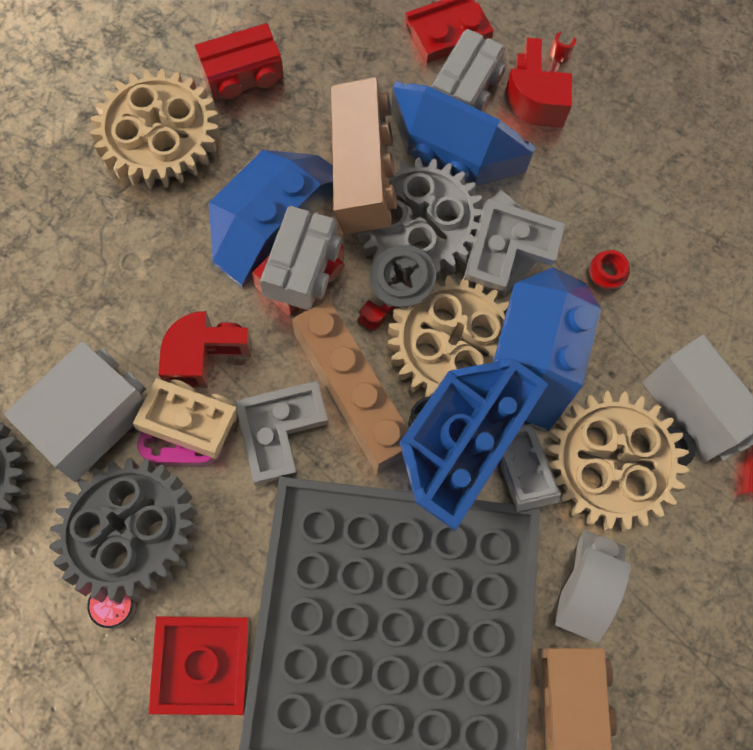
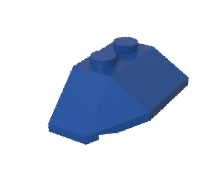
(458, 135)
(253, 205)
(551, 334)
(466, 434)

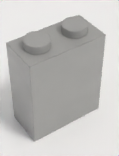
(704, 399)
(78, 409)

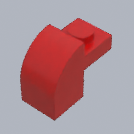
(535, 94)
(192, 342)

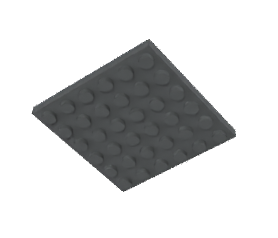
(391, 624)

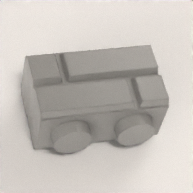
(471, 70)
(300, 258)

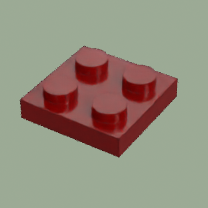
(199, 666)

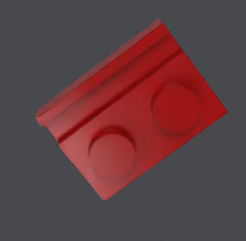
(441, 24)

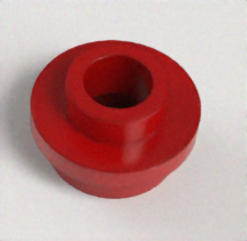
(614, 260)

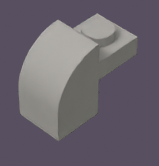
(594, 587)

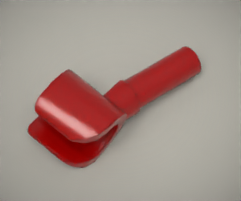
(560, 52)
(372, 315)

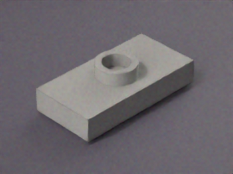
(528, 472)

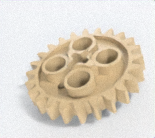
(155, 128)
(469, 309)
(613, 498)

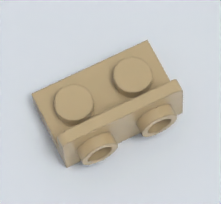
(186, 417)

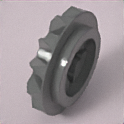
(407, 259)

